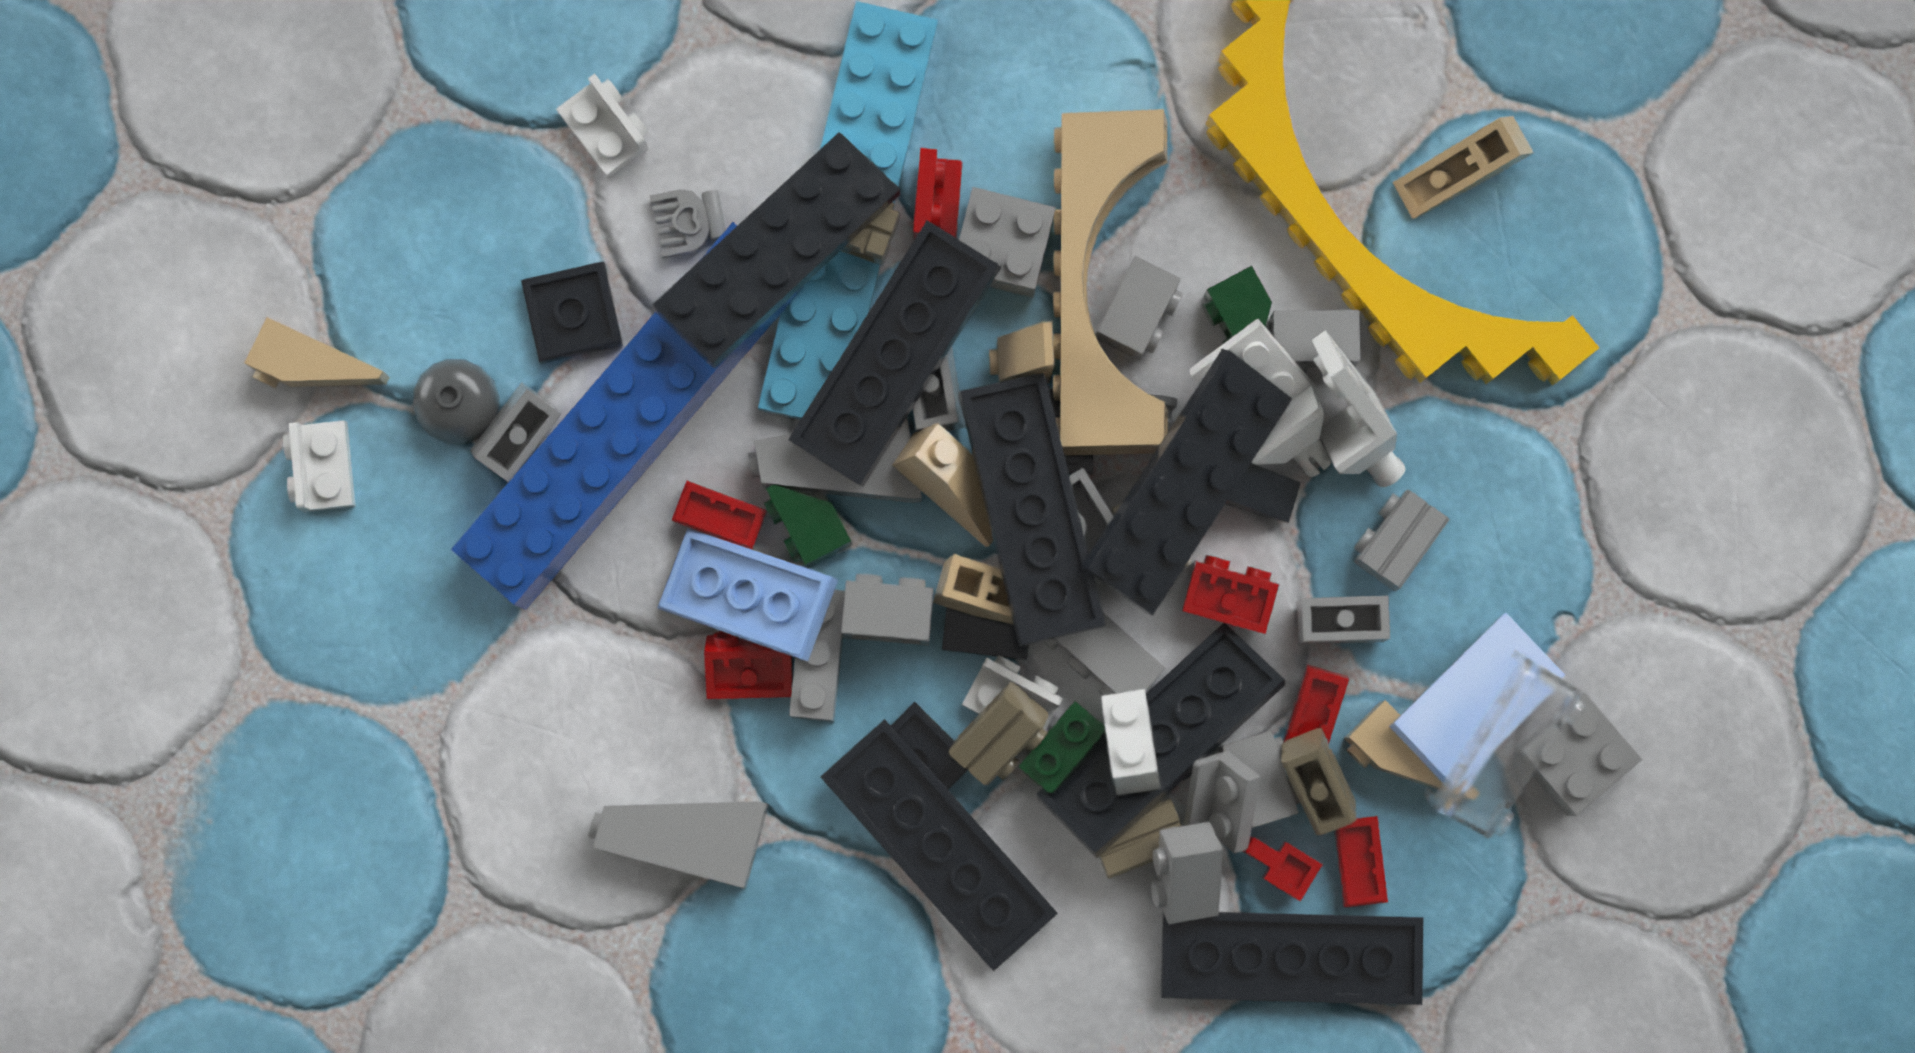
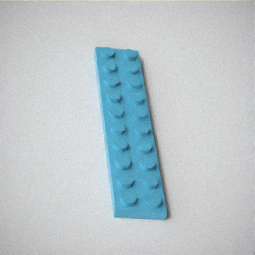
(876, 112)

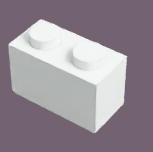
(1130, 742)

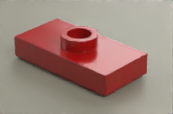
(719, 515)
(1317, 702)
(1361, 863)

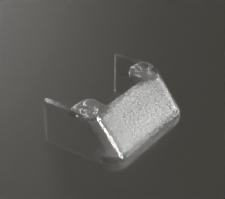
(1507, 748)

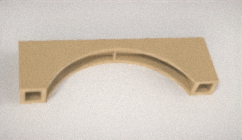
(1099, 164)

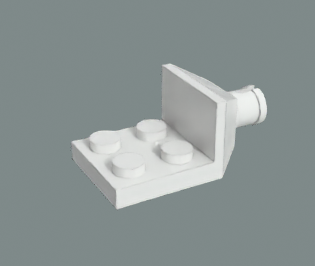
(1301, 423)
(1361, 433)

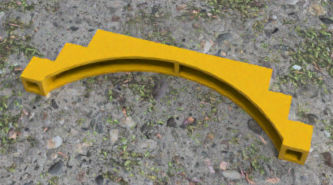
(1414, 323)

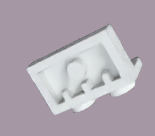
(603, 126)
(319, 466)
(997, 675)

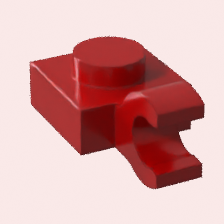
(1287, 868)

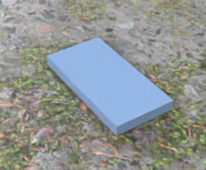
(747, 594)
(1455, 704)

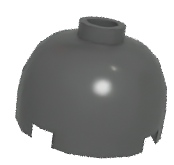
(455, 401)

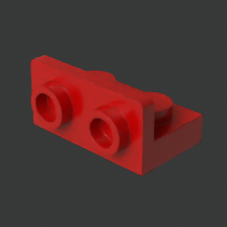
(937, 192)
(1231, 595)
(745, 669)

